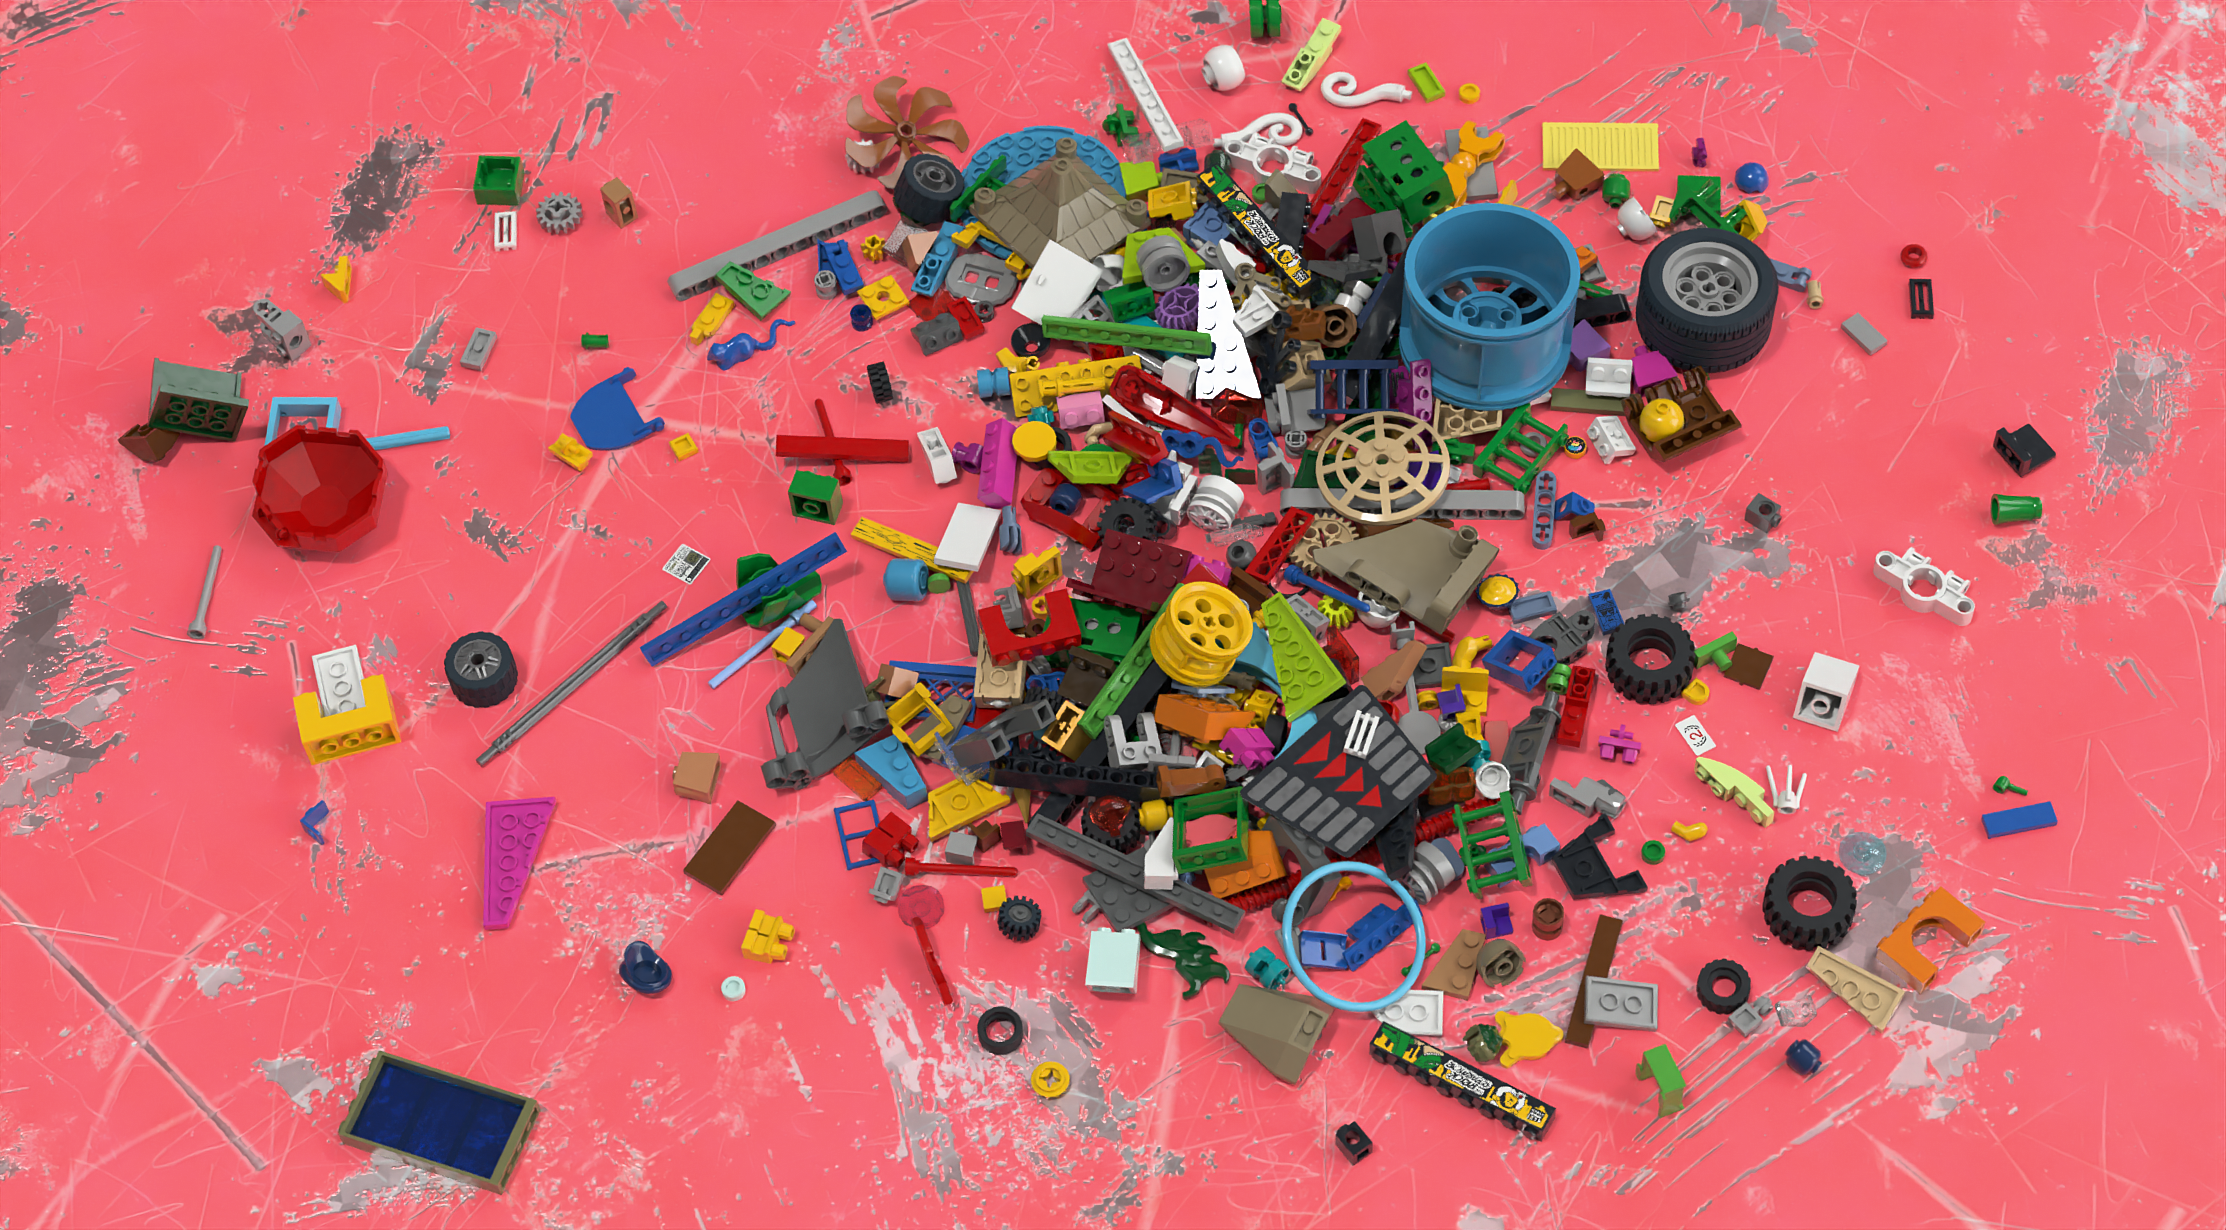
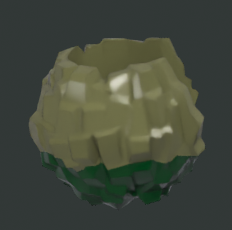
(1483, 1042)

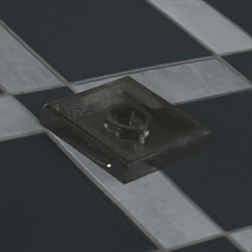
(894, 243)

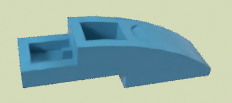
(937, 263)

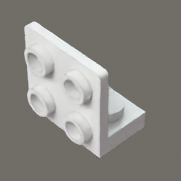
(1175, 505)

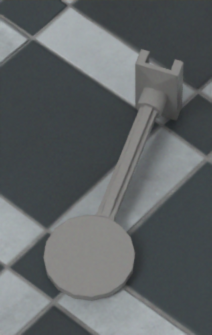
(1416, 725)

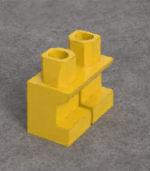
(764, 936)

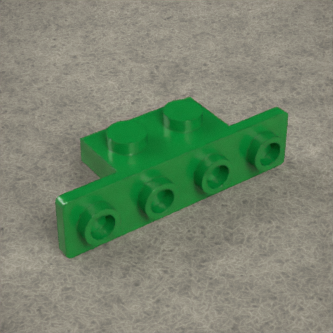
(987, 179)

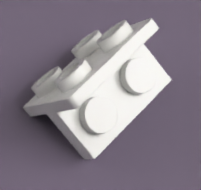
(1608, 377)

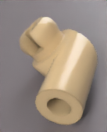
(1095, 431)

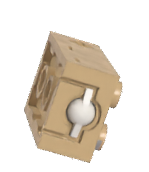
(999, 684)

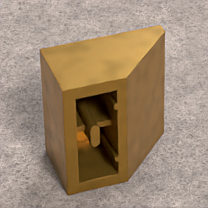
(1065, 733)

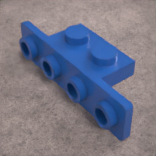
(1375, 932)

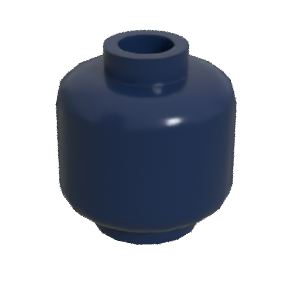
(1065, 499)
(1803, 1057)

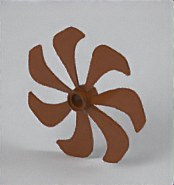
(885, 96)

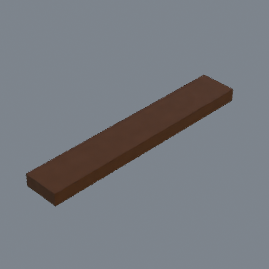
(1597, 965)

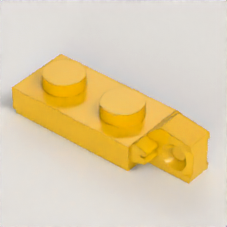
(711, 318)

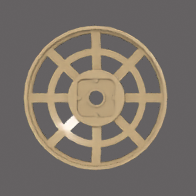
(1384, 474)

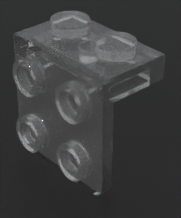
(969, 773)

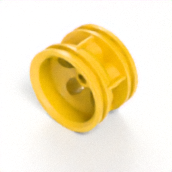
(1213, 615)

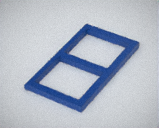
(844, 838)

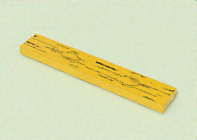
(904, 547)

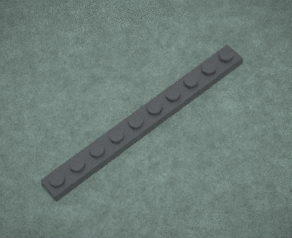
(1132, 872)

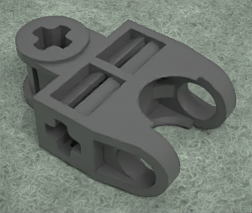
(1566, 635)

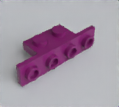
(1416, 397)

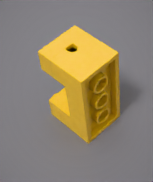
(351, 730)

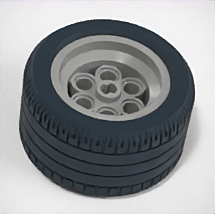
(1706, 299)

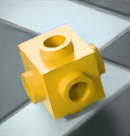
(1264, 704)

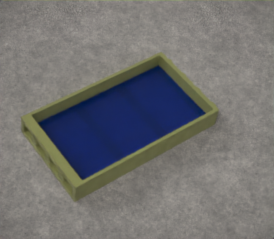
(439, 1122)

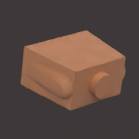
(697, 775)

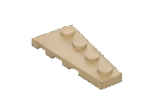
(1860, 989)

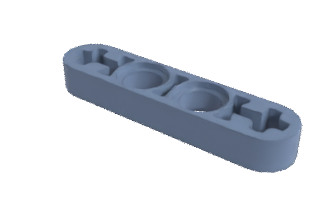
(1544, 510)

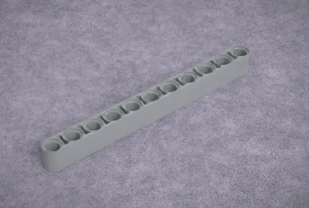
(780, 243)
(1451, 504)

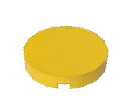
(1034, 441)

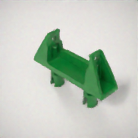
(1688, 201)

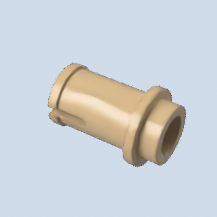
(1815, 297)

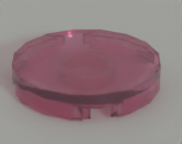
(921, 902)

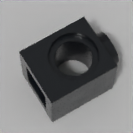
(1357, 1151)

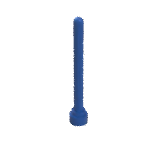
(1295, 575)

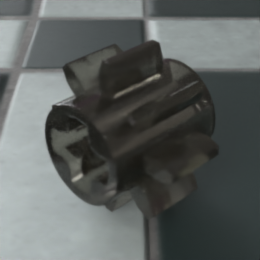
(1163, 222)

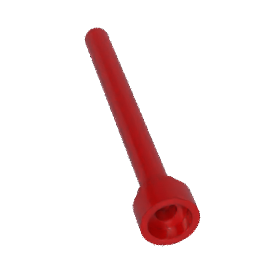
(841, 472)
(914, 867)

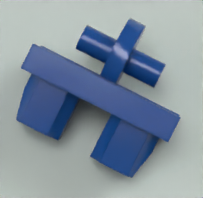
(1183, 160)

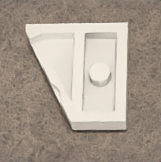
(1255, 313)

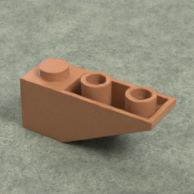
(1392, 674)

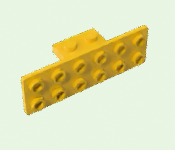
(1025, 385)

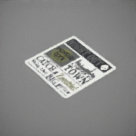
(686, 564)

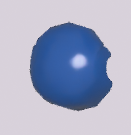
(1752, 177)

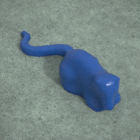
(742, 347)
(1192, 444)

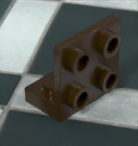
(1085, 676)

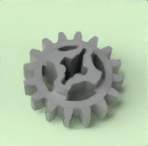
(559, 212)

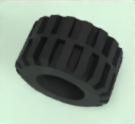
(1128, 832)

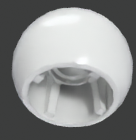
(1223, 68)

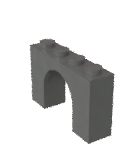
(991, 739)
(1310, 859)

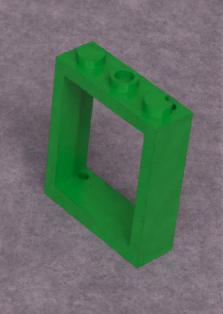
(1214, 853)

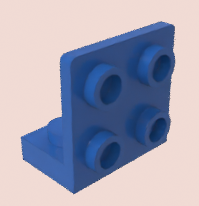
(1163, 482)

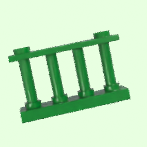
(1509, 432)
(1514, 851)

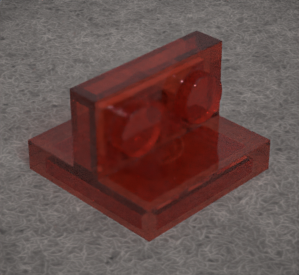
(1340, 649)

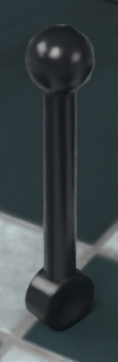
(1293, 108)

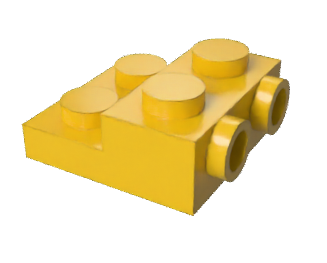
(1176, 199)
(1036, 573)

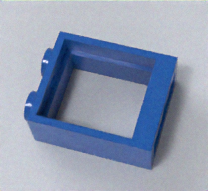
(1507, 648)

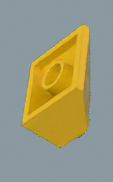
(1752, 224)

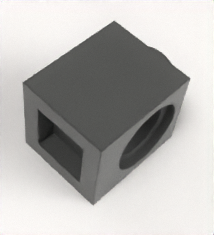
(1755, 511)

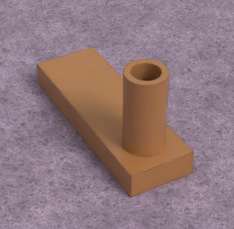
(803, 654)

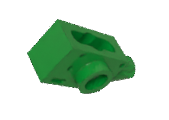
(1457, 451)

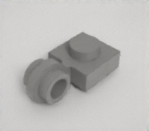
(1748, 1019)

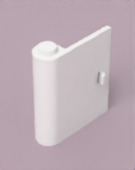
(1056, 284)

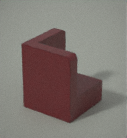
(1014, 835)

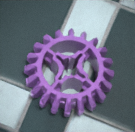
(1179, 308)

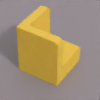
(787, 644)

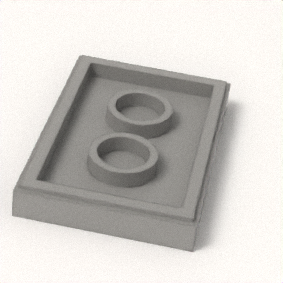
(1621, 1003)

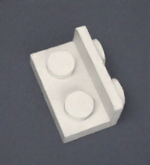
(1610, 438)

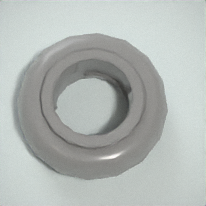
(1537, 437)

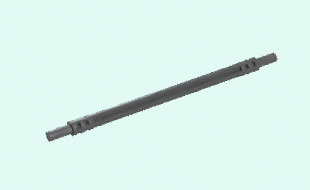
(571, 683)

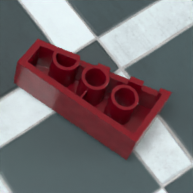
(1337, 235)

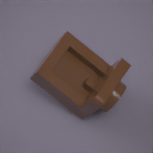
(1587, 524)

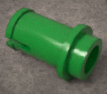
(594, 341)

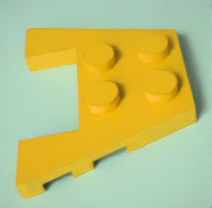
(970, 234)

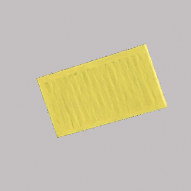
(1604, 144)

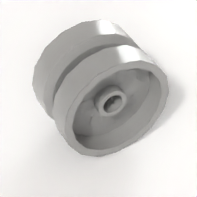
(1163, 263)

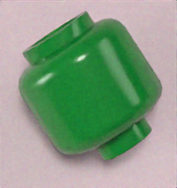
(1616, 190)

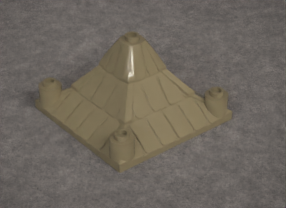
(1060, 203)

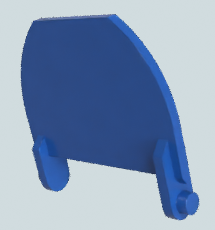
(609, 418)

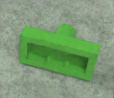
(1716, 652)

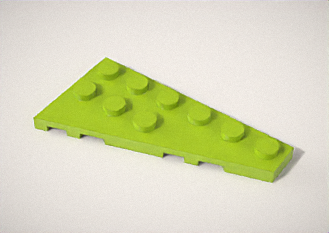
(1299, 661)

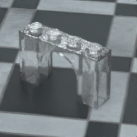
(1143, 145)

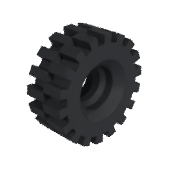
(1131, 508)

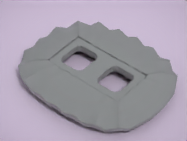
(985, 267)

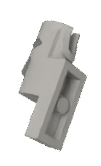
(1589, 796)

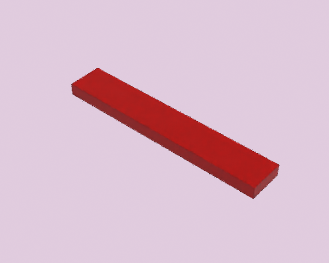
(842, 448)

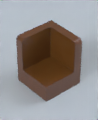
(986, 834)

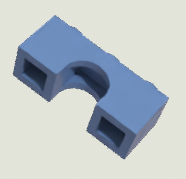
(1538, 844)

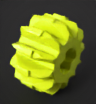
(1336, 611)

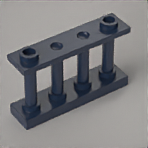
(1341, 369)

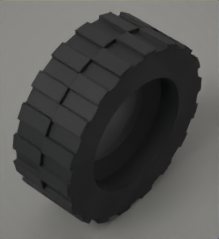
(1729, 969)

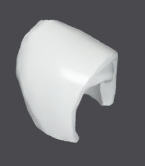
(1112, 271)

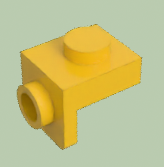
(1661, 211)
(1471, 723)

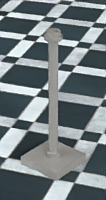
(1173, 760)

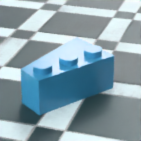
(894, 770)

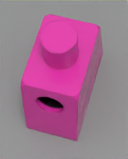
(1649, 369)

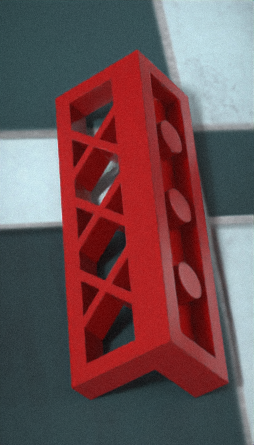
(1135, 439)
(1278, 542)

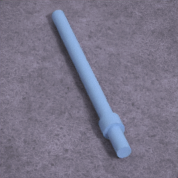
(762, 644)

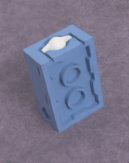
(1205, 226)

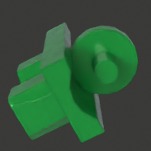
(1118, 123)

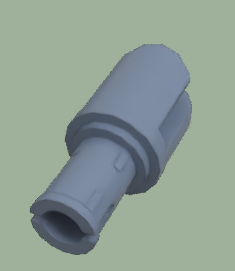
(1010, 532)

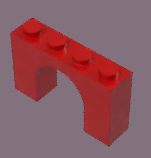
(1007, 647)

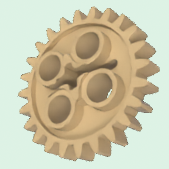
(1334, 533)

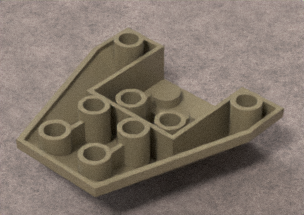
(1276, 1027)

